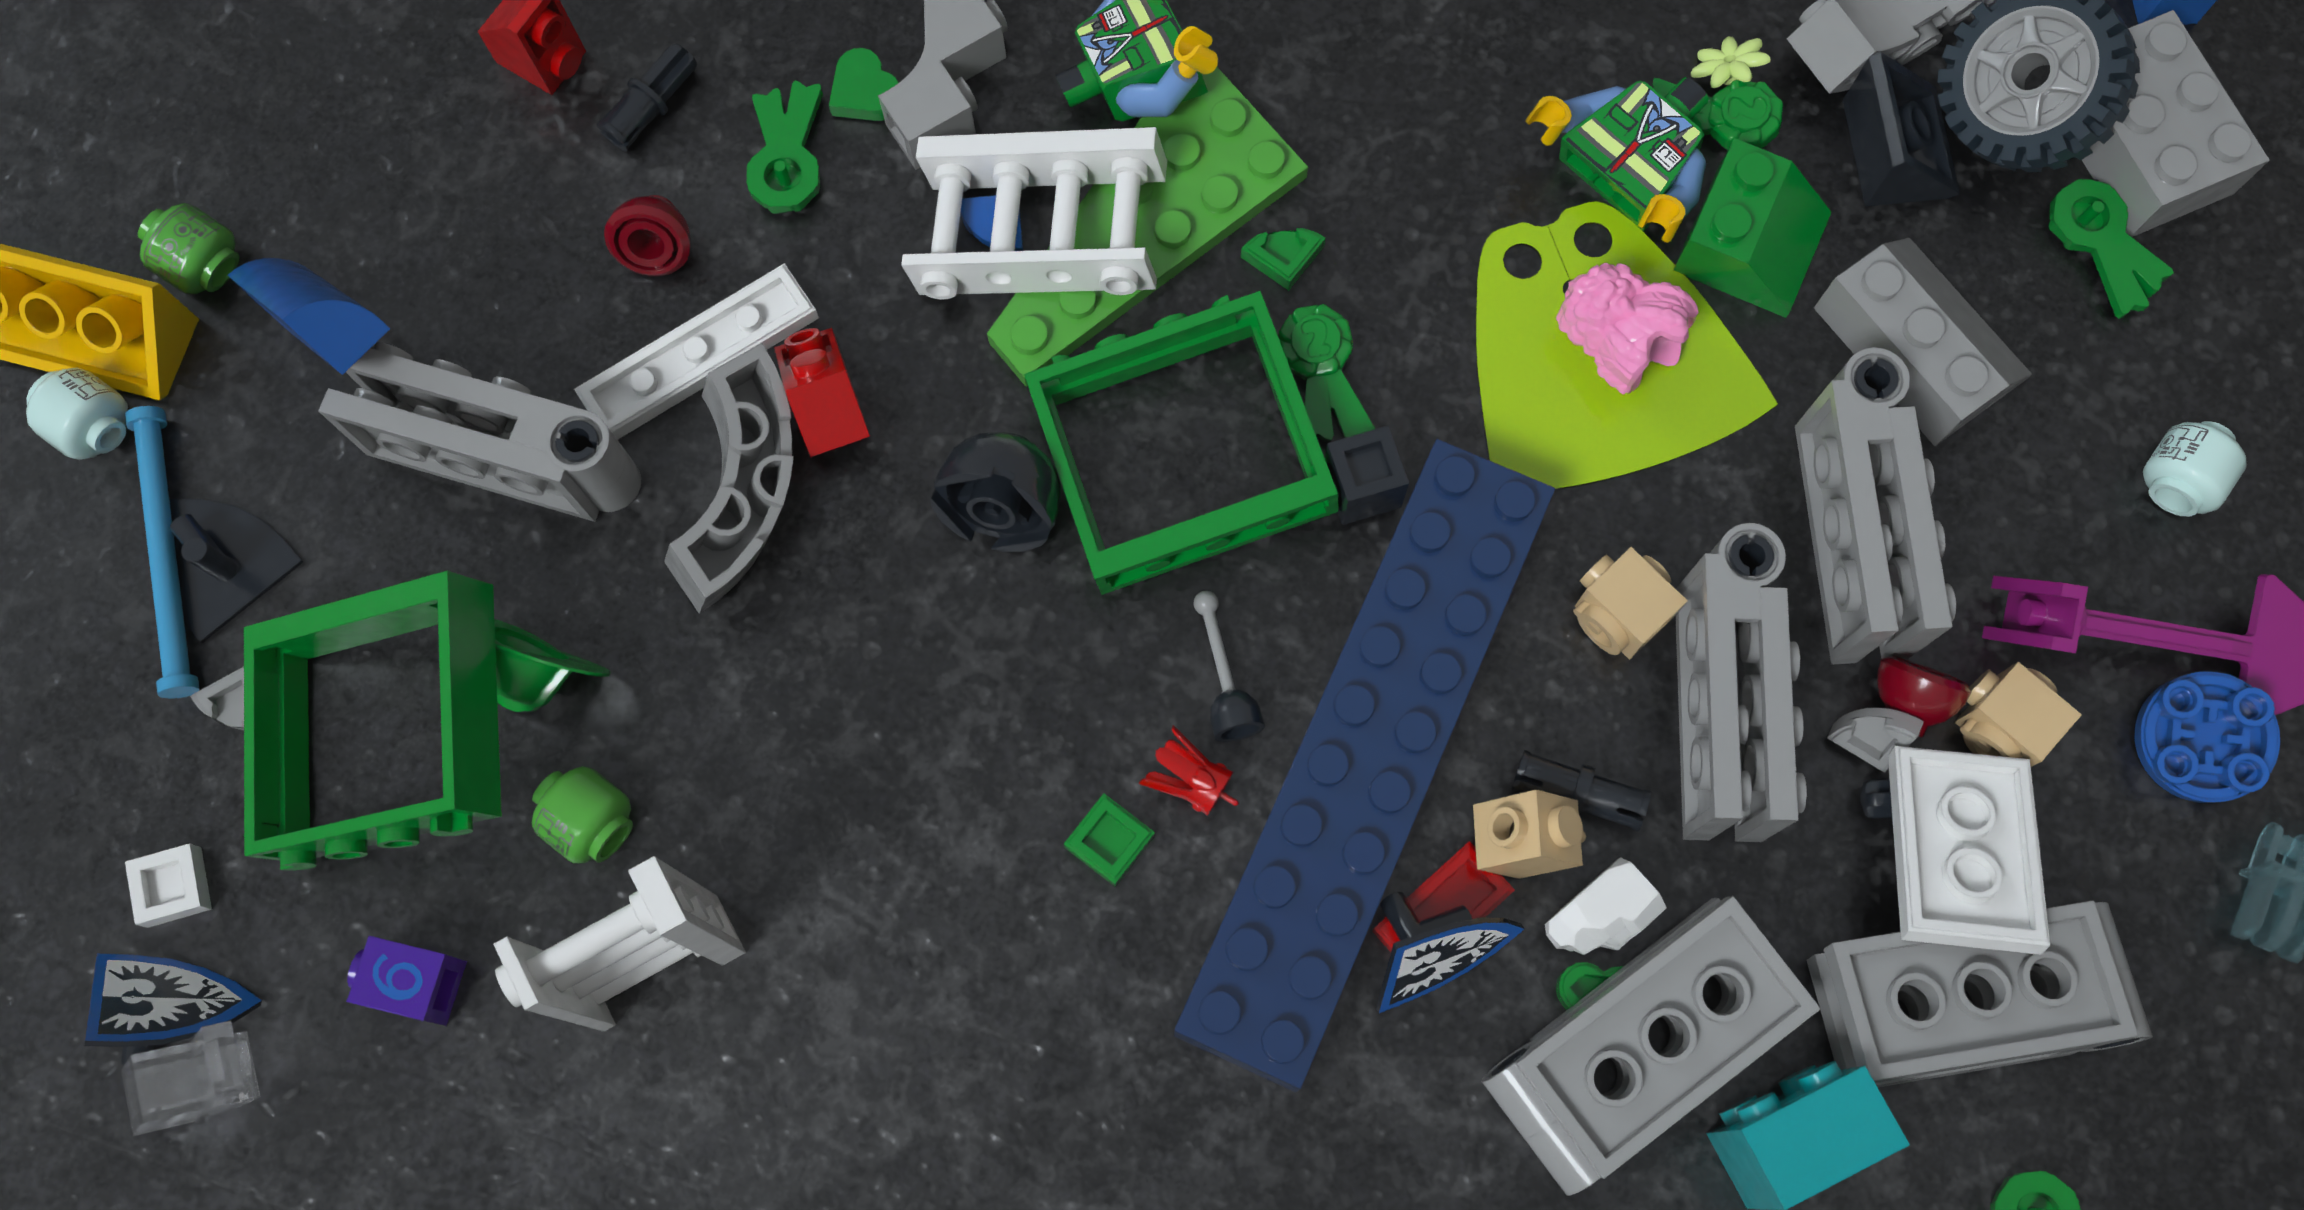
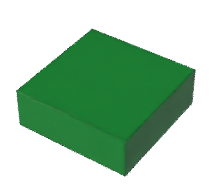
(1109, 840)

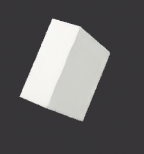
(168, 885)

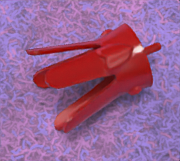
(1202, 778)

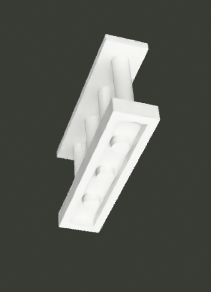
(1037, 159)
(657, 928)

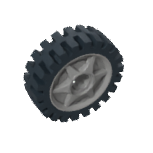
(2073, 109)

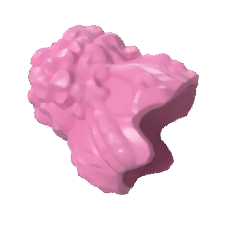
(1626, 322)

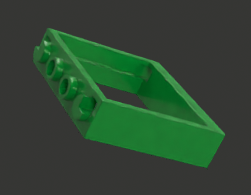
(1170, 342)
(279, 722)

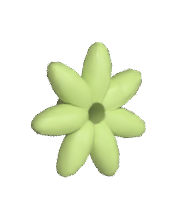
(1731, 62)

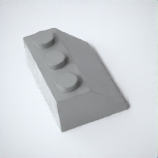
(1909, 307)

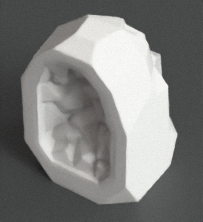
(1606, 911)

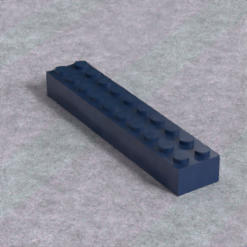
(1364, 767)

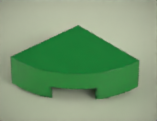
(1283, 254)

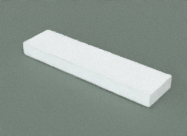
(681, 359)

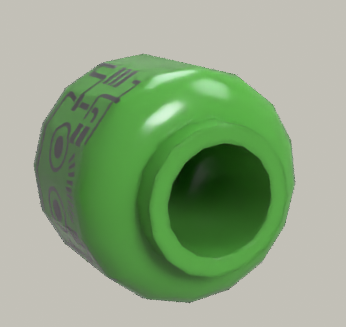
(187, 248)
(581, 815)

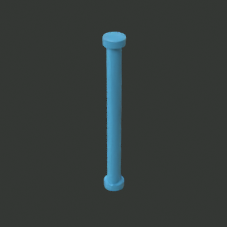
(147, 426)

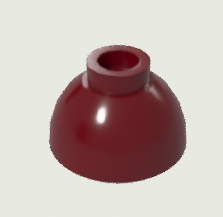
(648, 236)
(1920, 691)

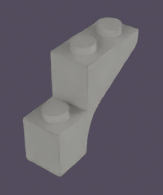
(934, 97)

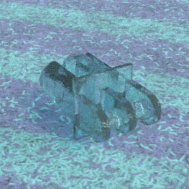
(2274, 895)

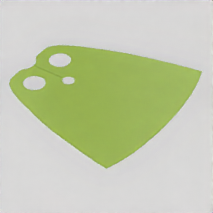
(1543, 394)

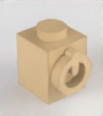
(1626, 602)
(2015, 715)
(1528, 834)

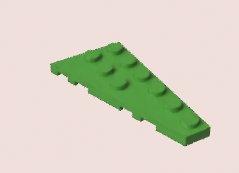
(1219, 176)

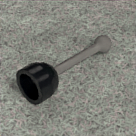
(1233, 712)

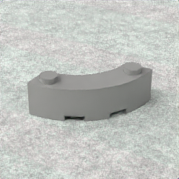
(1844, 33)
(755, 477)

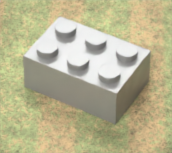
(2182, 133)

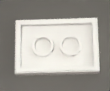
(1967, 850)

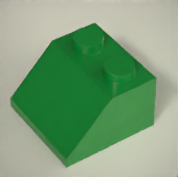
(1755, 229)

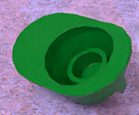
(532, 669)

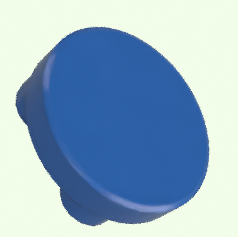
(2208, 737)

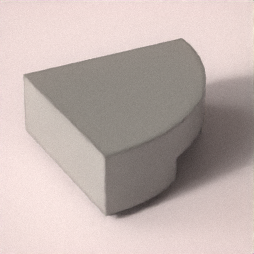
(224, 700)
(1874, 733)

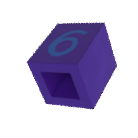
(405, 980)

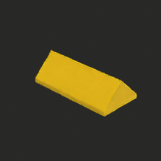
(93, 320)

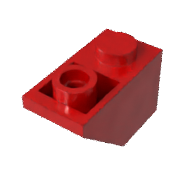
(534, 41)
(820, 390)

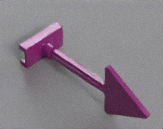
(2269, 653)

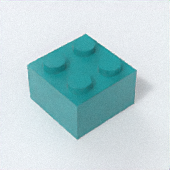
(1807, 1137)

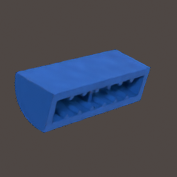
(311, 310)

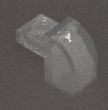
(190, 1079)

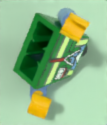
(1138, 60)
(1633, 147)

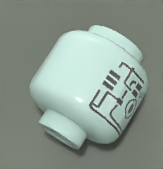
(76, 413)
(2194, 468)

